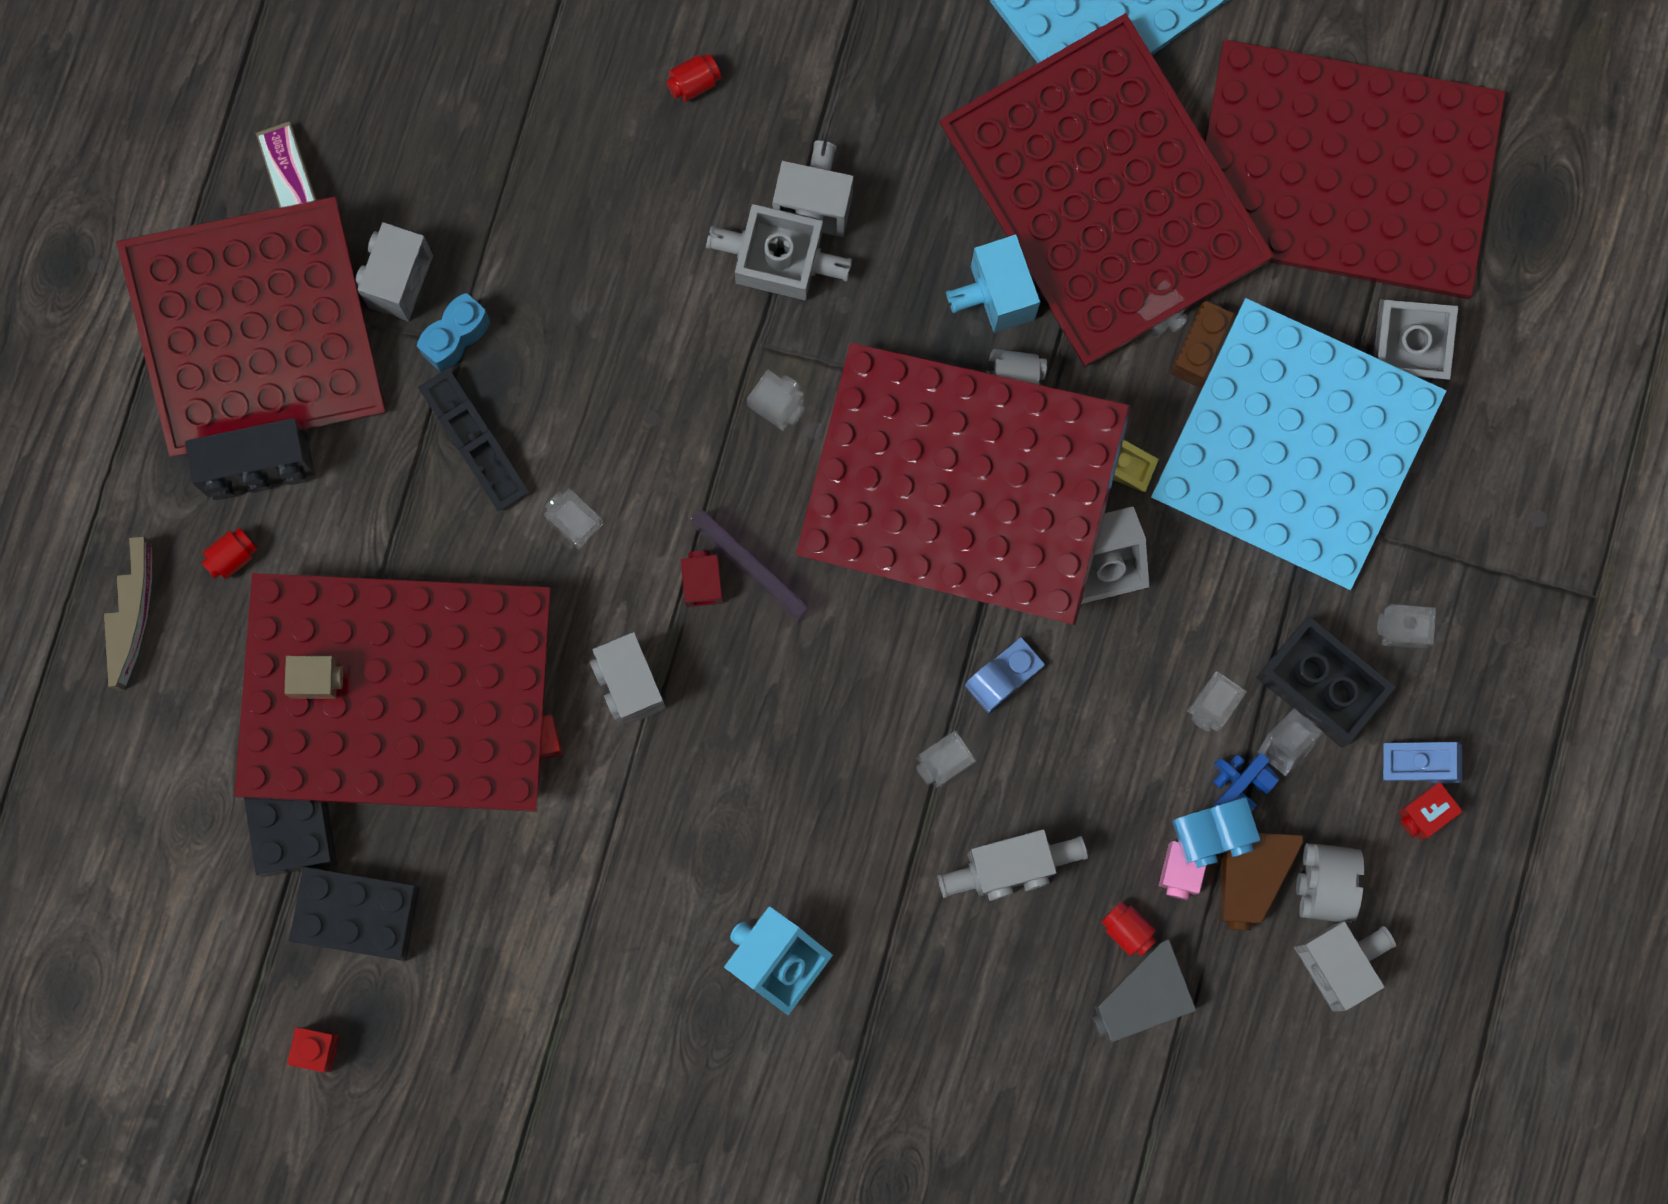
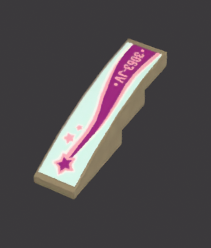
(285, 165)
(126, 628)

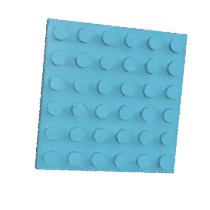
(1298, 443)

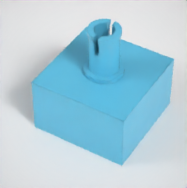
(1000, 284)
(776, 959)

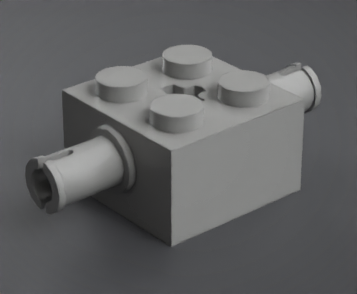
(764, 234)
(1012, 863)

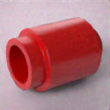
(693, 77)
(229, 554)
(1129, 929)

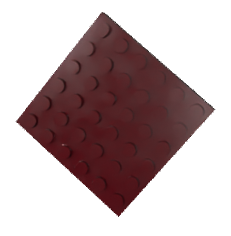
(252, 322)

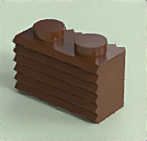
(1202, 344)

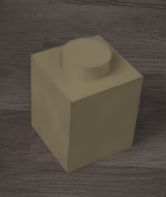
(312, 677)

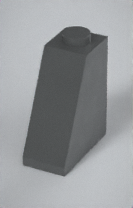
(1145, 996)

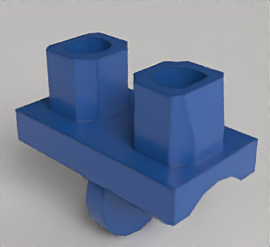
(1255, 773)

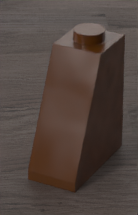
(1254, 879)

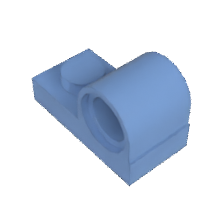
(1004, 675)
(1423, 762)

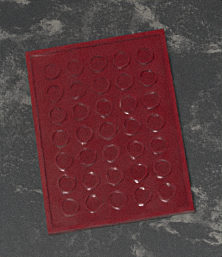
(1357, 165)
(1105, 188)
(964, 482)
(432, 698)

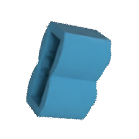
(460, 326)
(1216, 831)

